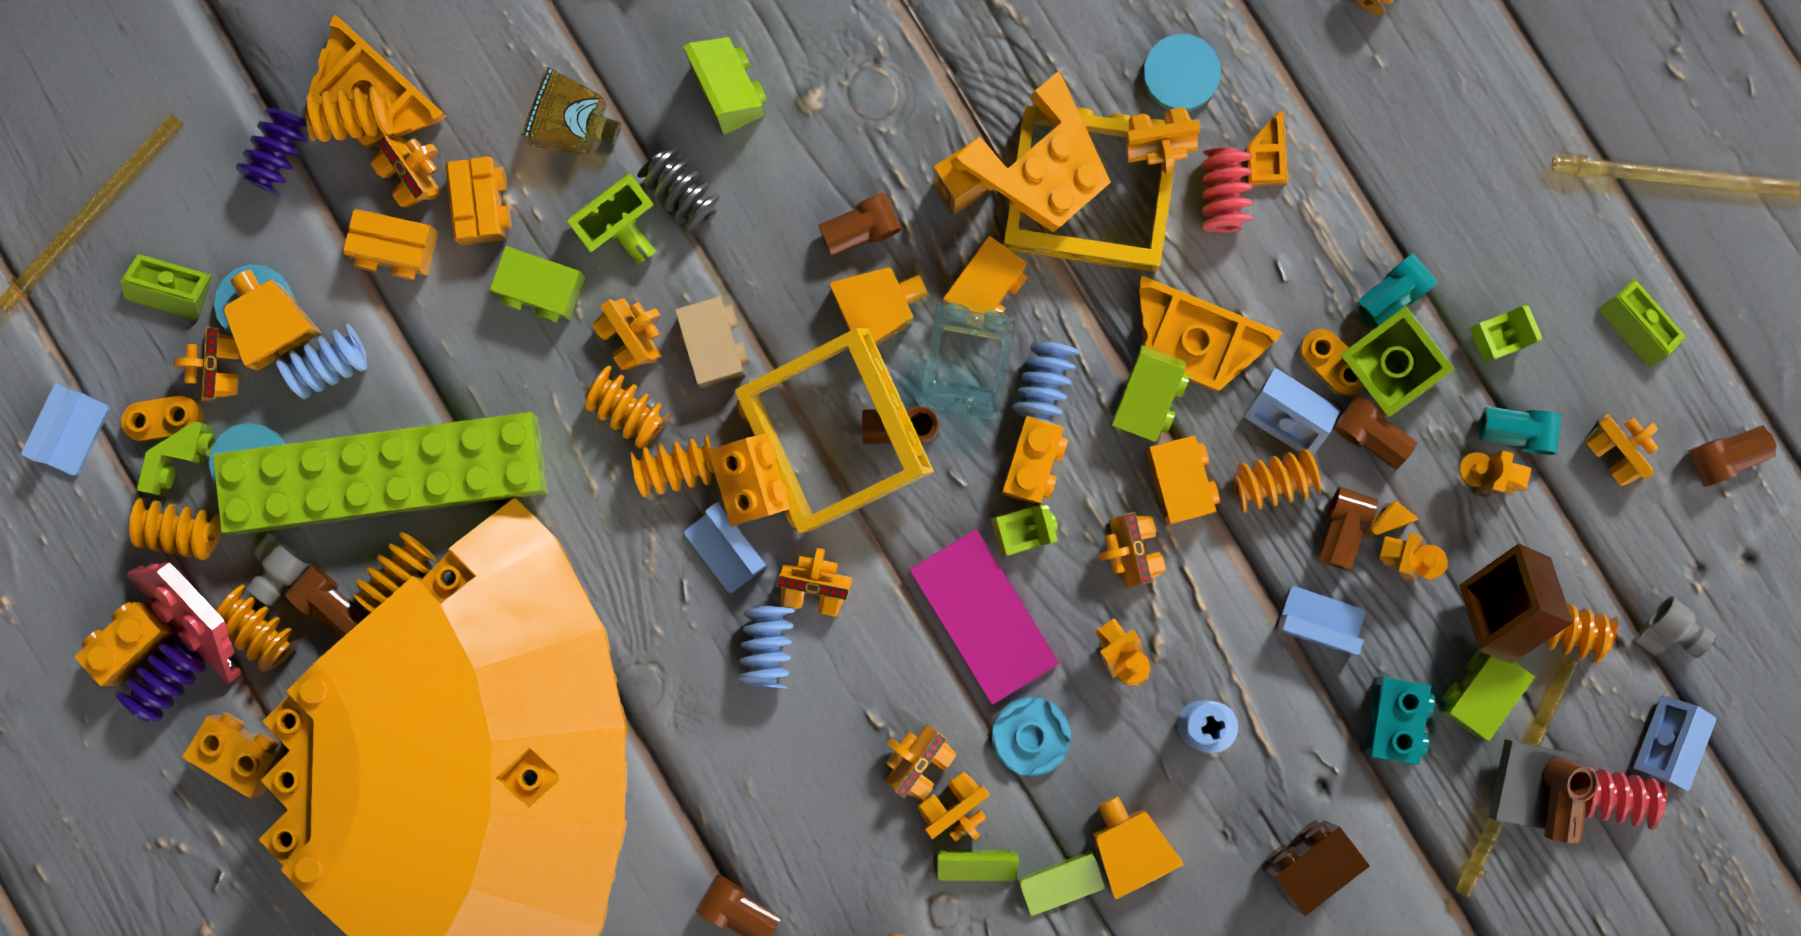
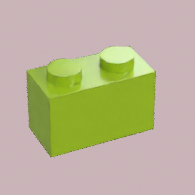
(537, 284)
(1150, 393)
(1485, 695)

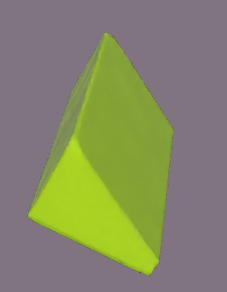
(166, 286)
(1642, 323)
(977, 865)
(1061, 883)

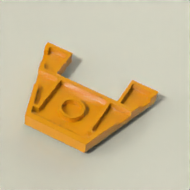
(1055, 174)

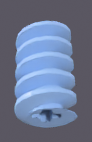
(324, 363)
(1045, 380)
(766, 646)
(1219, 736)

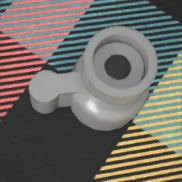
(280, 567)
(1675, 623)

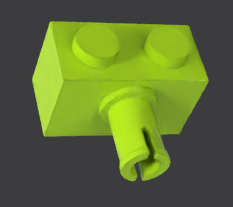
(614, 216)

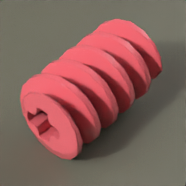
(1225, 190)
(1628, 796)

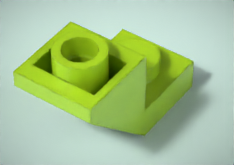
(189, 444)

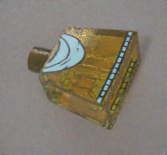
(567, 116)

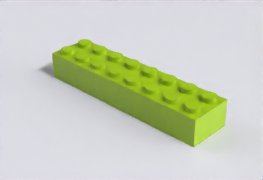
(380, 474)

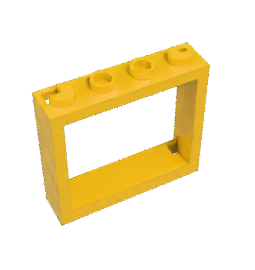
(1084, 249)
(887, 403)

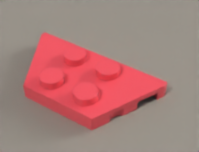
(189, 613)

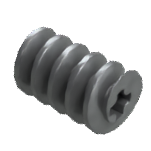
(679, 190)

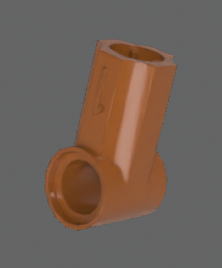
(869, 221)
(1365, 426)
(875, 432)
(1723, 458)
(1349, 518)
(318, 597)
(1570, 789)
(728, 906)

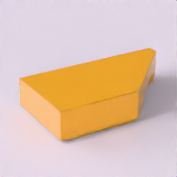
(1269, 154)

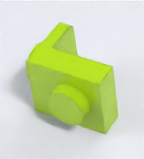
(1506, 333)
(1024, 529)

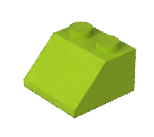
(725, 83)
(1398, 361)

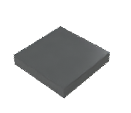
(1520, 785)

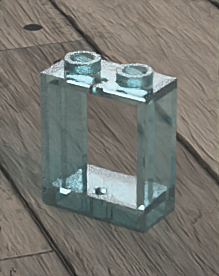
(961, 397)

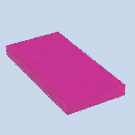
(984, 616)

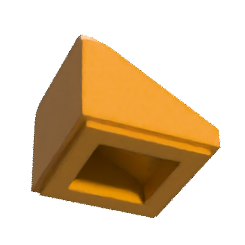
(1389, 518)

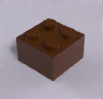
(1515, 603)
(1314, 866)

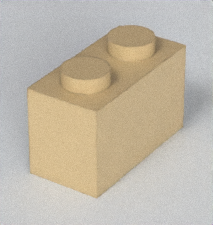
(711, 342)

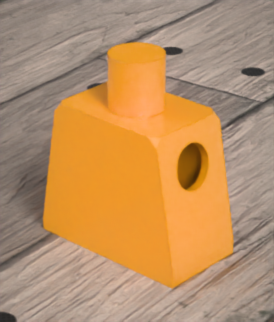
(877, 302)
(266, 321)
(1131, 849)

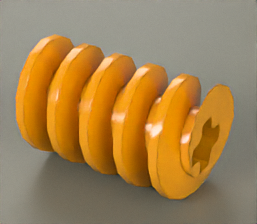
(348, 115)
(624, 408)
(673, 467)
(1276, 479)
(173, 532)
(394, 571)
(254, 632)
(1588, 633)

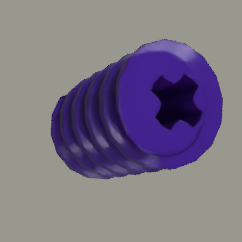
(272, 149)
(162, 681)

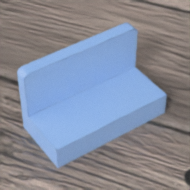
(1292, 413)
(66, 429)
(725, 548)
(1322, 620)
(1675, 742)

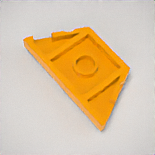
(354, 64)
(1207, 337)

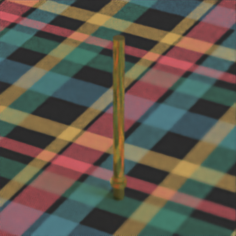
(1583, 165)
(22, 285)
(1535, 736)

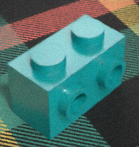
(1399, 720)

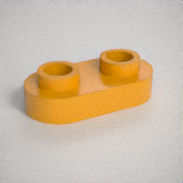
(1329, 366)
(160, 417)

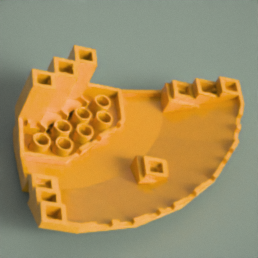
(421, 743)

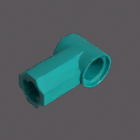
(1402, 286)
(1531, 430)

